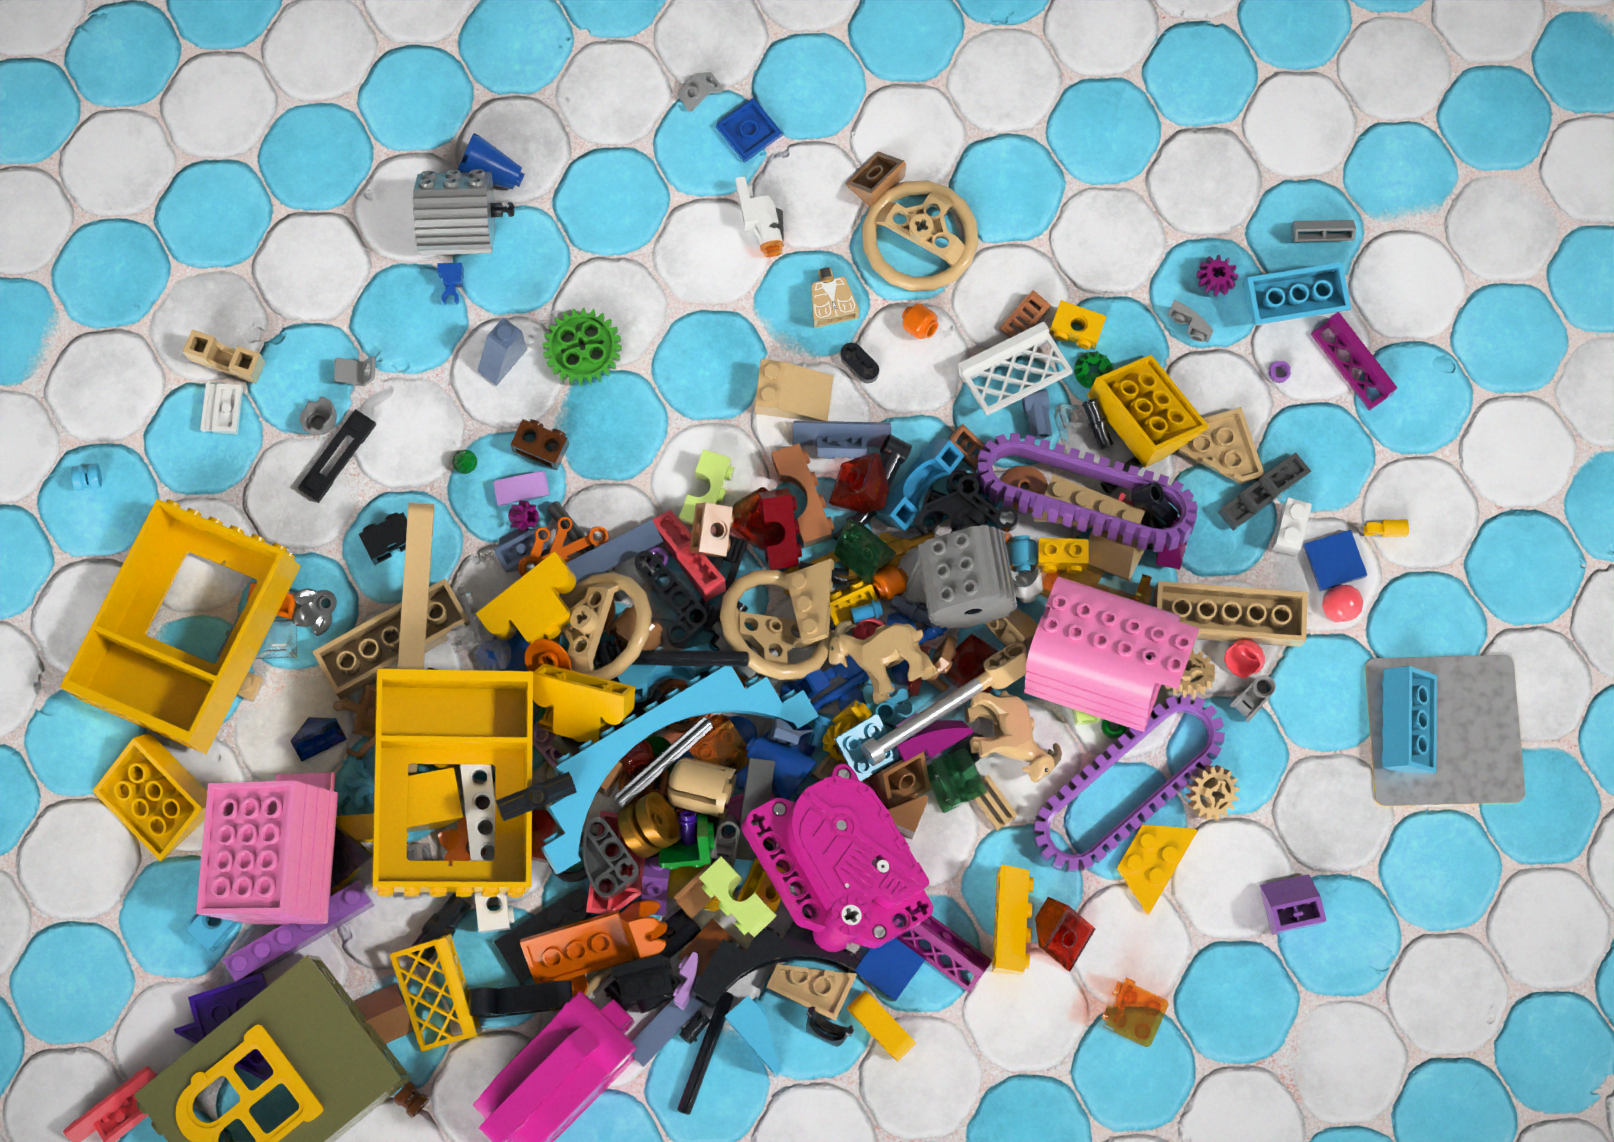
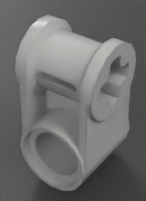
(1251, 700)
(726, 843)

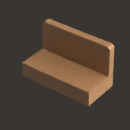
(692, 896)

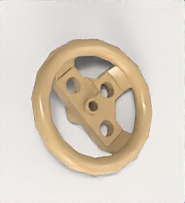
(956, 254)
(589, 620)
(768, 632)

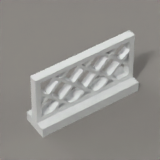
(1001, 355)

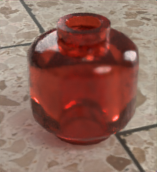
(637, 758)

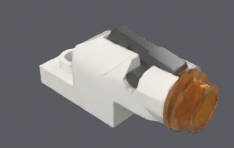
(762, 217)

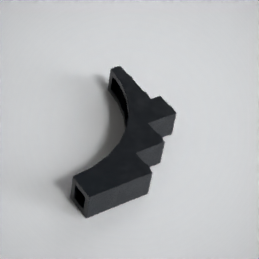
(767, 948)

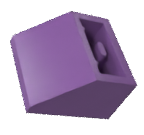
(1292, 904)

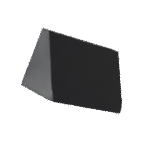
(679, 933)

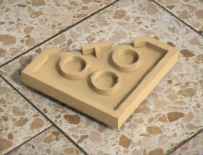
(1226, 447)

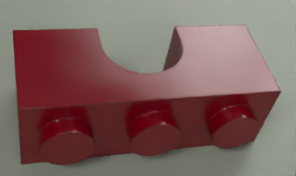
(783, 549)

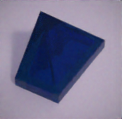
(317, 736)

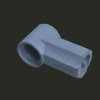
(1037, 407)

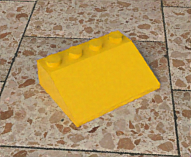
(1147, 410)
(153, 795)

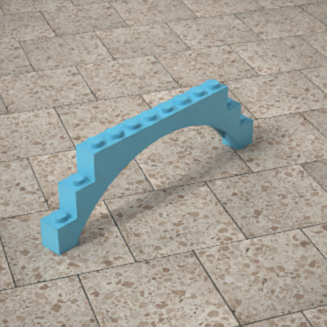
(714, 694)

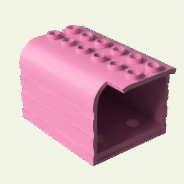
(1095, 651)
(269, 850)

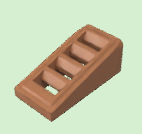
(1038, 301)
(968, 437)

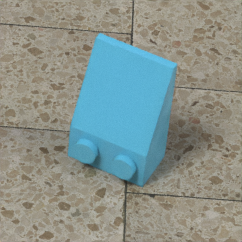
(752, 1026)

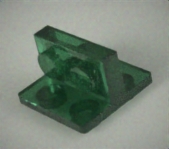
(862, 550)
(955, 780)

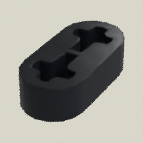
(855, 367)

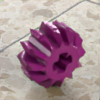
(1210, 269)

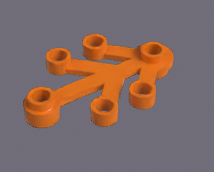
(557, 544)

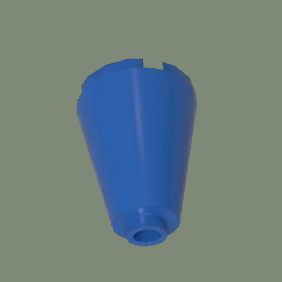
(485, 156)
(790, 766)

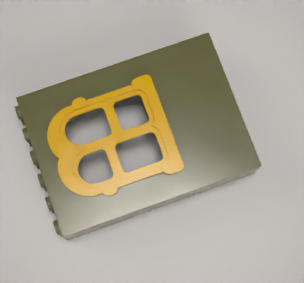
(311, 1041)

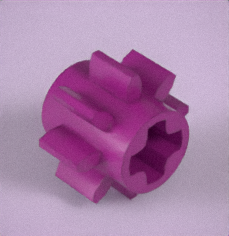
(523, 515)

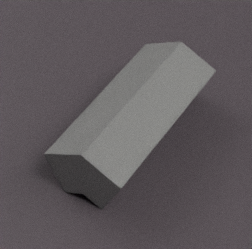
(1323, 226)

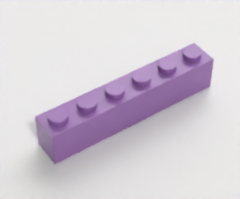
(293, 937)

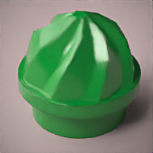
(464, 461)

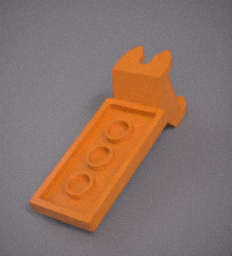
(595, 943)

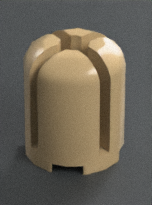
(701, 787)

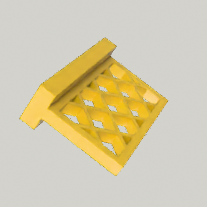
(457, 992)

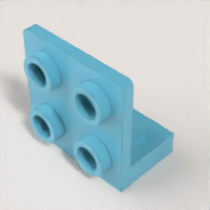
(850, 742)

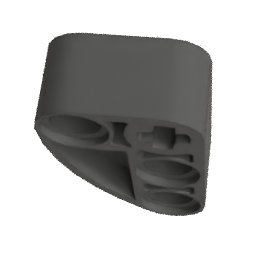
(602, 867)

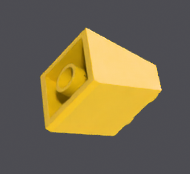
(433, 800)

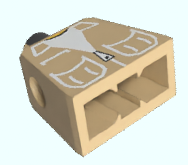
(832, 300)

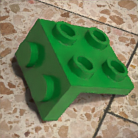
(690, 855)

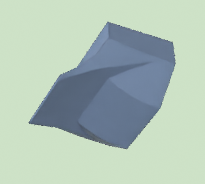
(515, 547)
(784, 733)

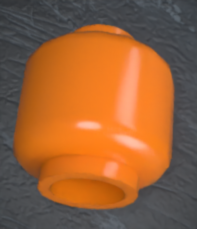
(919, 321)
(889, 582)

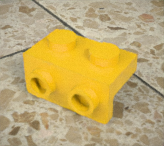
(1062, 555)

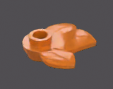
(456, 842)

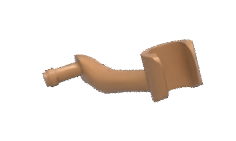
(363, 750)

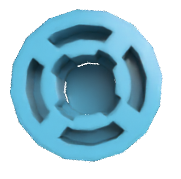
(86, 476)

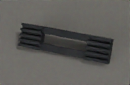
(317, 484)
(734, 556)

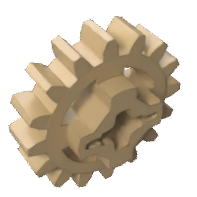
(1197, 675)
(1213, 780)

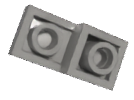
(1198, 328)

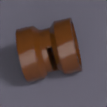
(411, 1103)

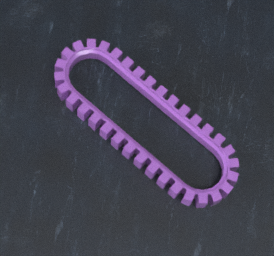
(1070, 512)
(1211, 750)

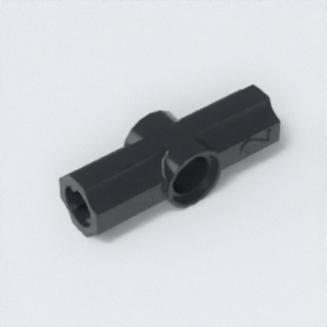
(552, 790)
(442, 924)

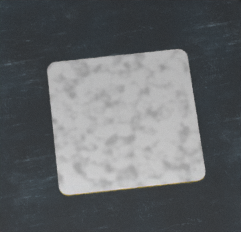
(1475, 734)

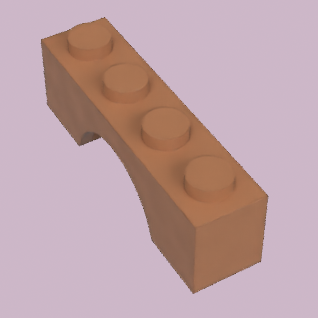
(792, 467)

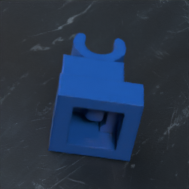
(452, 277)
(815, 682)

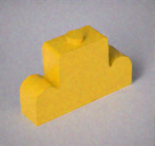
(532, 603)
(581, 702)

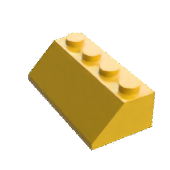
(1011, 920)

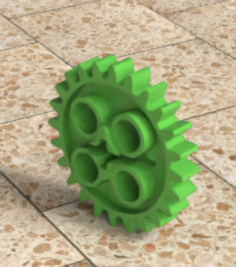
(577, 326)

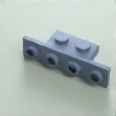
(840, 437)

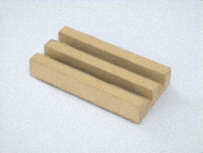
(1005, 820)

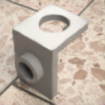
(698, 89)
(354, 371)

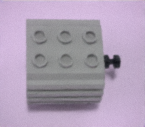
(456, 212)
(967, 576)

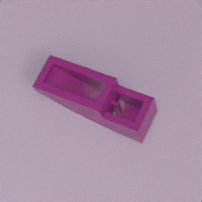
(933, 738)

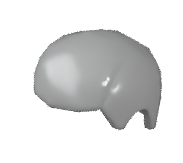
(318, 417)

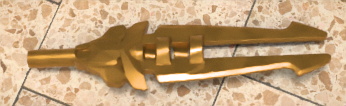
(898, 544)

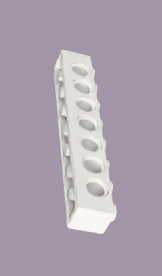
(487, 920)

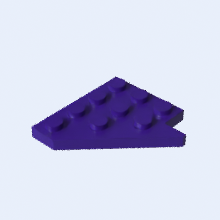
(215, 1007)

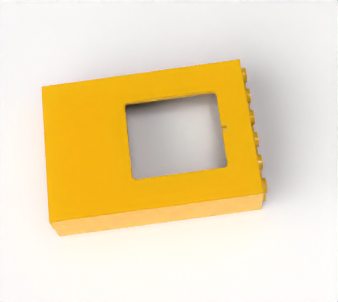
(155, 682)
(451, 721)

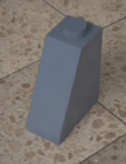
(501, 351)

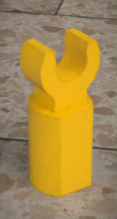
(1387, 528)

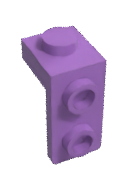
(655, 883)

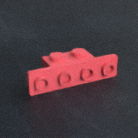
(113, 1114)

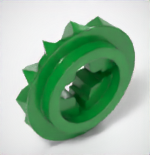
(1082, 369)

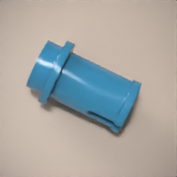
(866, 611)
(820, 728)

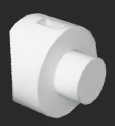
(1027, 585)

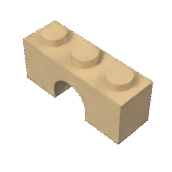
(235, 362)

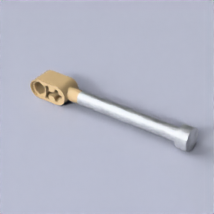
(999, 673)

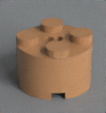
(624, 626)

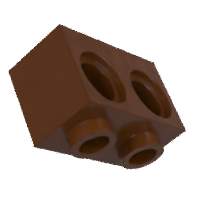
(536, 449)

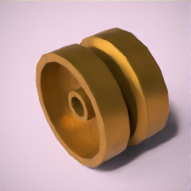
(649, 825)

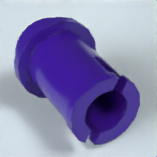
(688, 827)

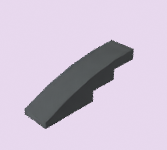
(1264, 491)
(755, 793)

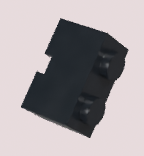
(385, 537)

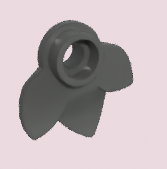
(311, 611)

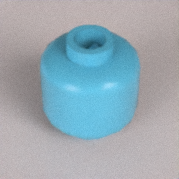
(1022, 553)

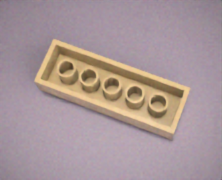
(1237, 612)
(356, 655)

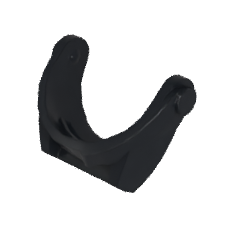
(827, 1027)

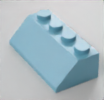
(1296, 293)
(1409, 720)

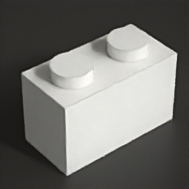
(1291, 527)

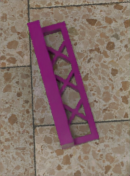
(1362, 357)
(945, 941)

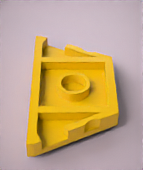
(1153, 860)

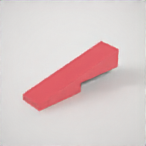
(697, 567)

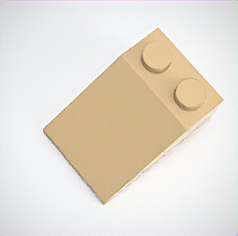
(792, 391)

